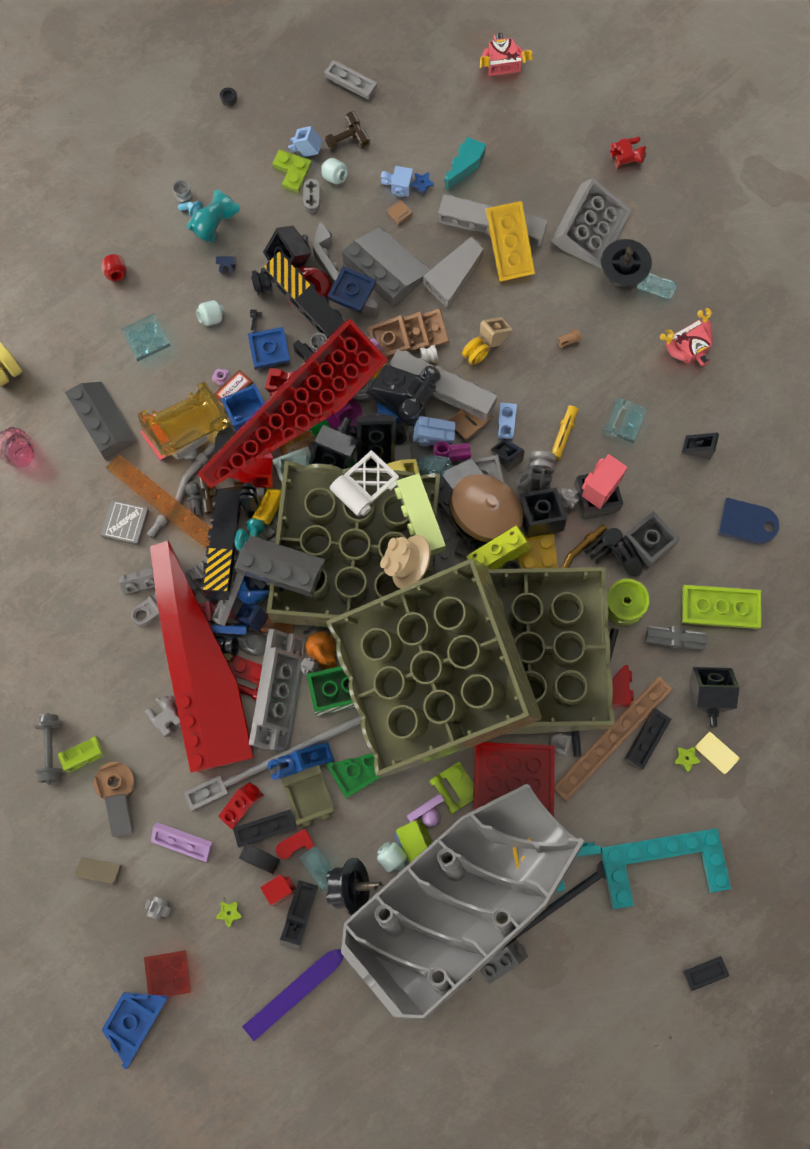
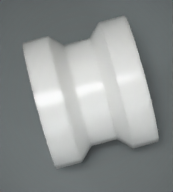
(429, 354)

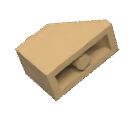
(494, 331)

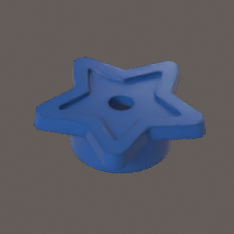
(422, 186)

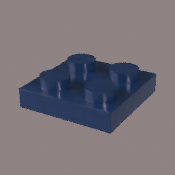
(351, 289)

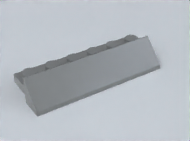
(277, 691)

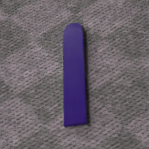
(293, 994)

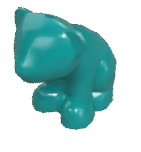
(206, 220)

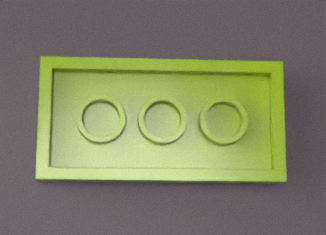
(721, 606)

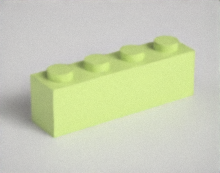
(419, 512)

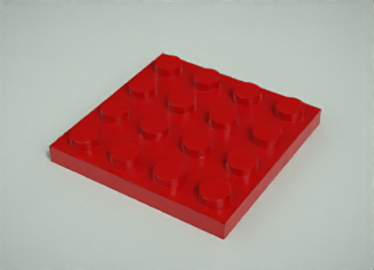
(508, 766)

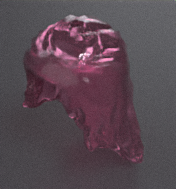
(14, 443)

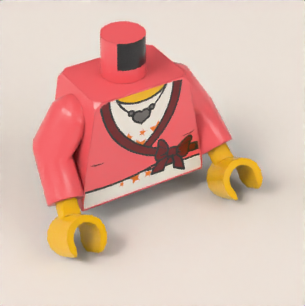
(504, 56)
(691, 342)

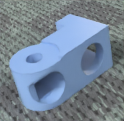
(506, 420)

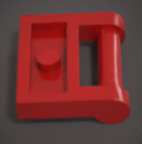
(247, 671)

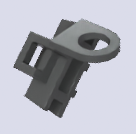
(530, 480)

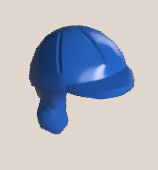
(250, 592)

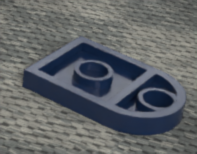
(747, 521)

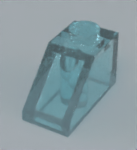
(316, 866)

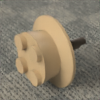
(407, 560)

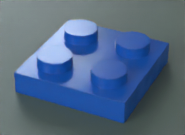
(269, 348)

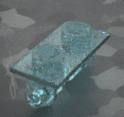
(658, 286)

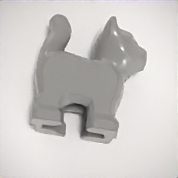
(167, 717)

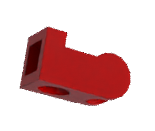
(291, 845)

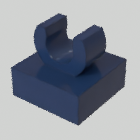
(226, 261)

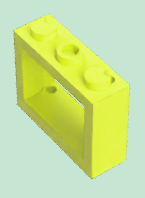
(502, 549)

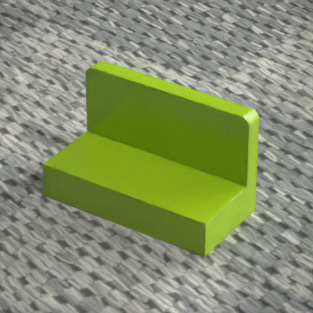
(414, 839)

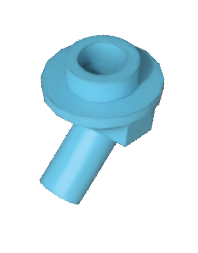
(192, 206)

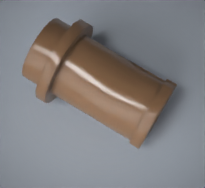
(569, 338)

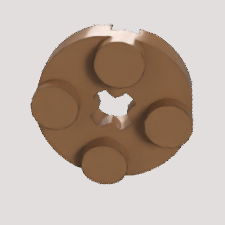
(119, 771)

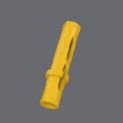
(571, 414)

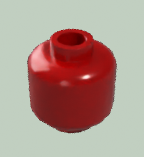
(113, 267)

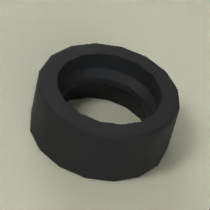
(259, 858)

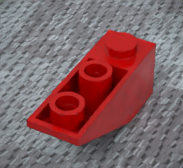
(258, 473)

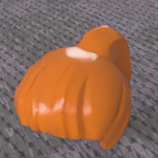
(322, 648)

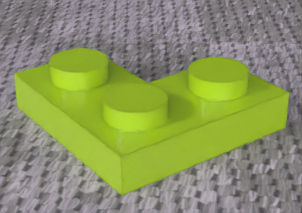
(296, 169)

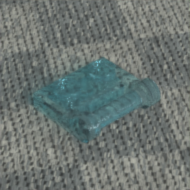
(631, 422)

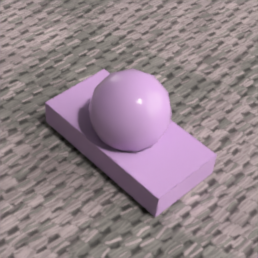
(427, 812)

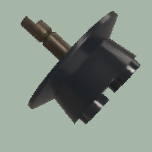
(626, 262)
(349, 886)

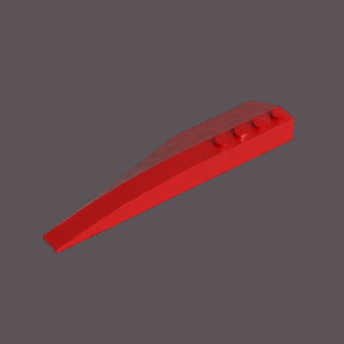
(302, 401)
(200, 675)

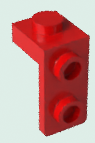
(240, 804)

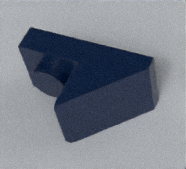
(251, 615)

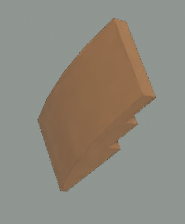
(410, 333)

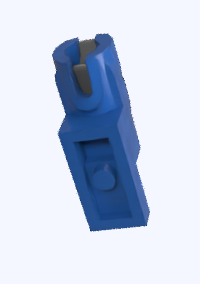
(300, 761)

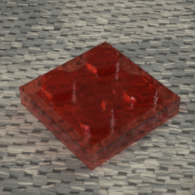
(167, 974)

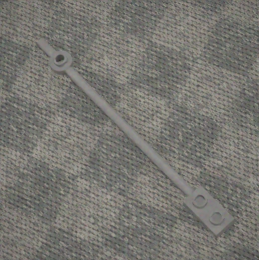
(216, 787)

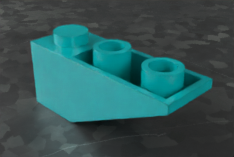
(468, 160)

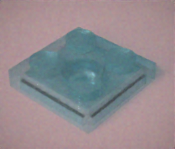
(145, 337)

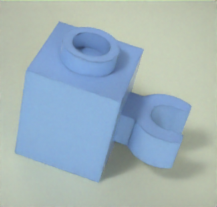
(306, 141)
(399, 181)

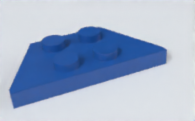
(132, 1022)

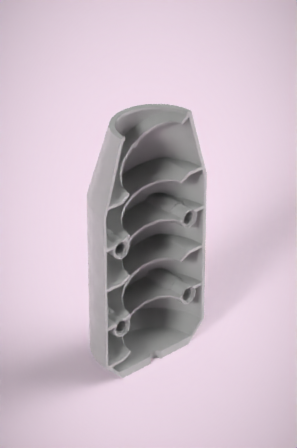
(461, 912)

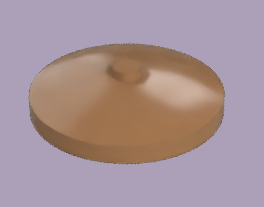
(485, 507)

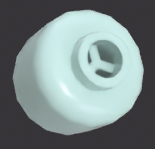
(334, 171)
(210, 313)
(391, 857)

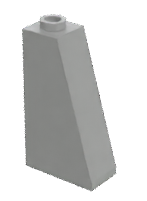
(453, 272)

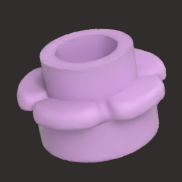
(216, 377)

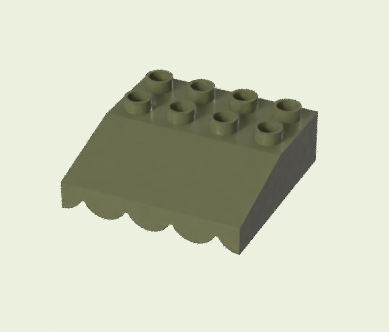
(352, 545)
(562, 643)
(433, 668)

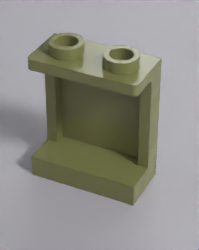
(308, 796)

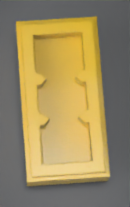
(268, 506)

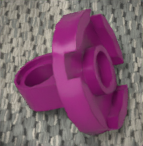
(350, 410)

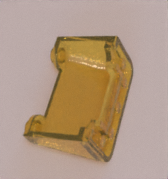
(183, 421)

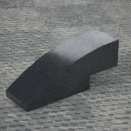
(298, 915)

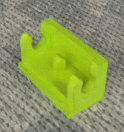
(81, 755)

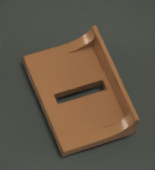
(465, 427)

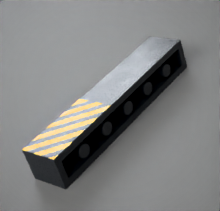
(302, 294)
(222, 547)

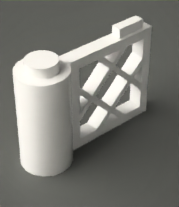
(353, 494)

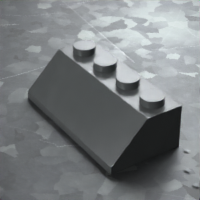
(101, 417)
(279, 566)

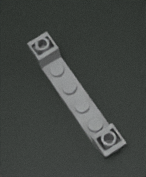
(323, 241)

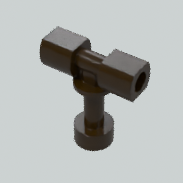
(353, 131)
(209, 493)

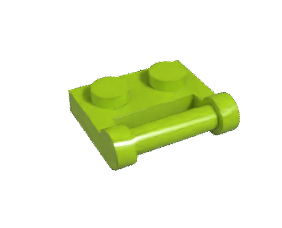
(460, 784)

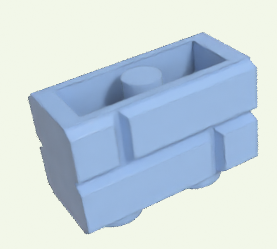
(432, 430)

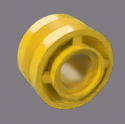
(475, 351)

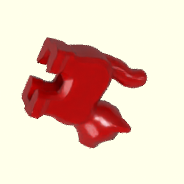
(626, 153)

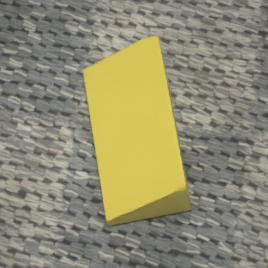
(717, 752)

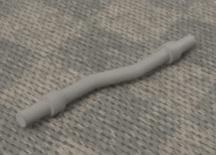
(201, 459)

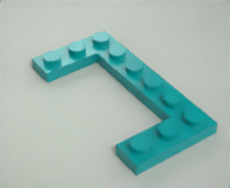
(618, 856)

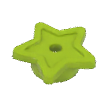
(686, 763)
(229, 918)

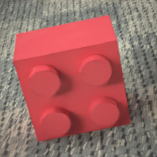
(603, 481)

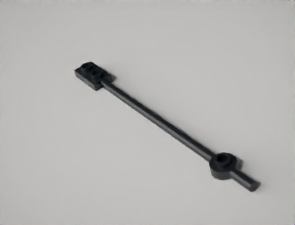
(600, 873)

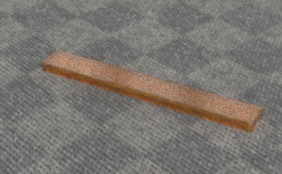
(160, 500)

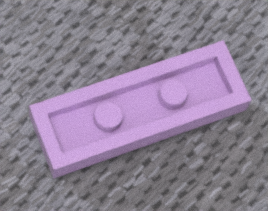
(181, 842)

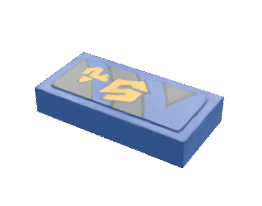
(229, 628)

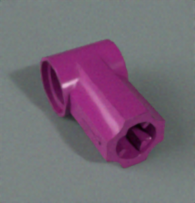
(454, 452)

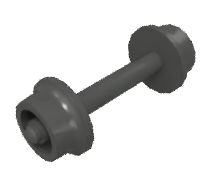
(47, 723)

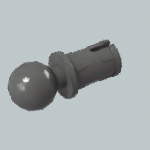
(193, 490)

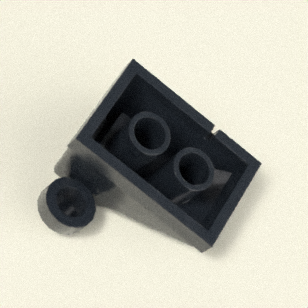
(403, 391)
(377, 434)

